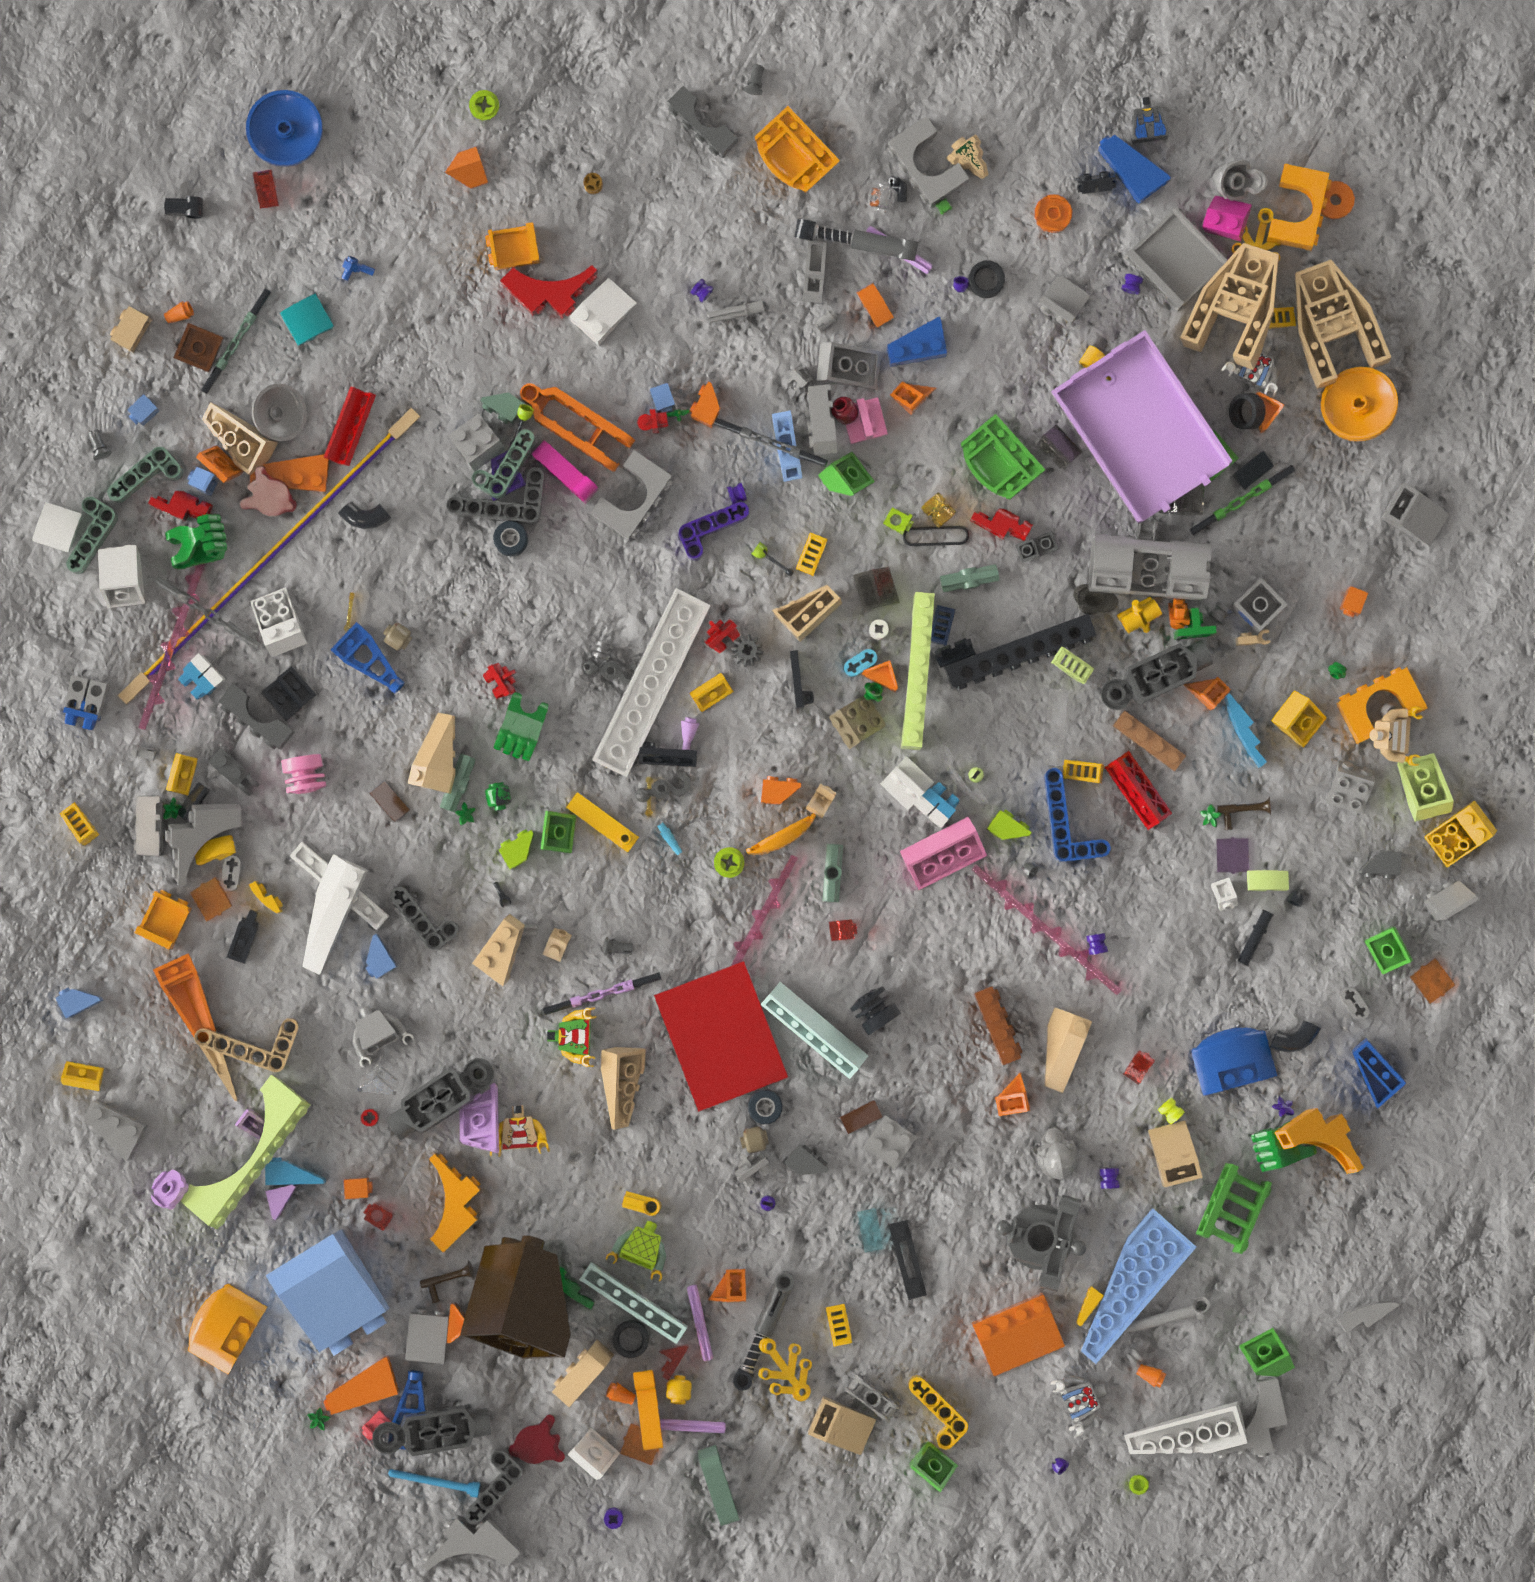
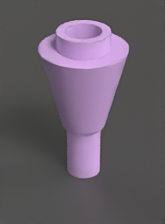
(689, 729)

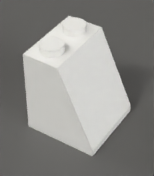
(121, 576)

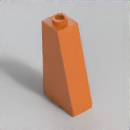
(366, 1387)

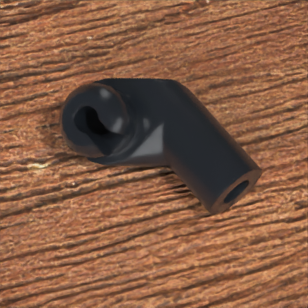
(899, 186)

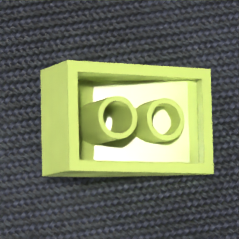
(1425, 788)

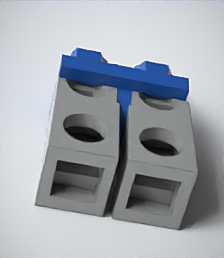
(86, 700)

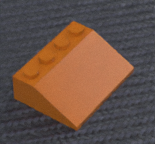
(1018, 1334)

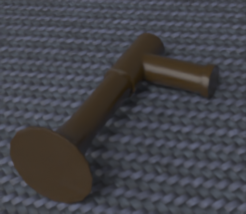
(1233, 808)
(430, 1282)

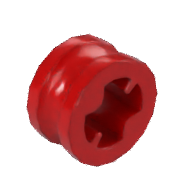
(365, 1113)

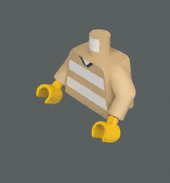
(1393, 734)

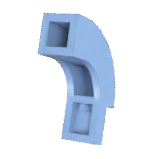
(785, 433)

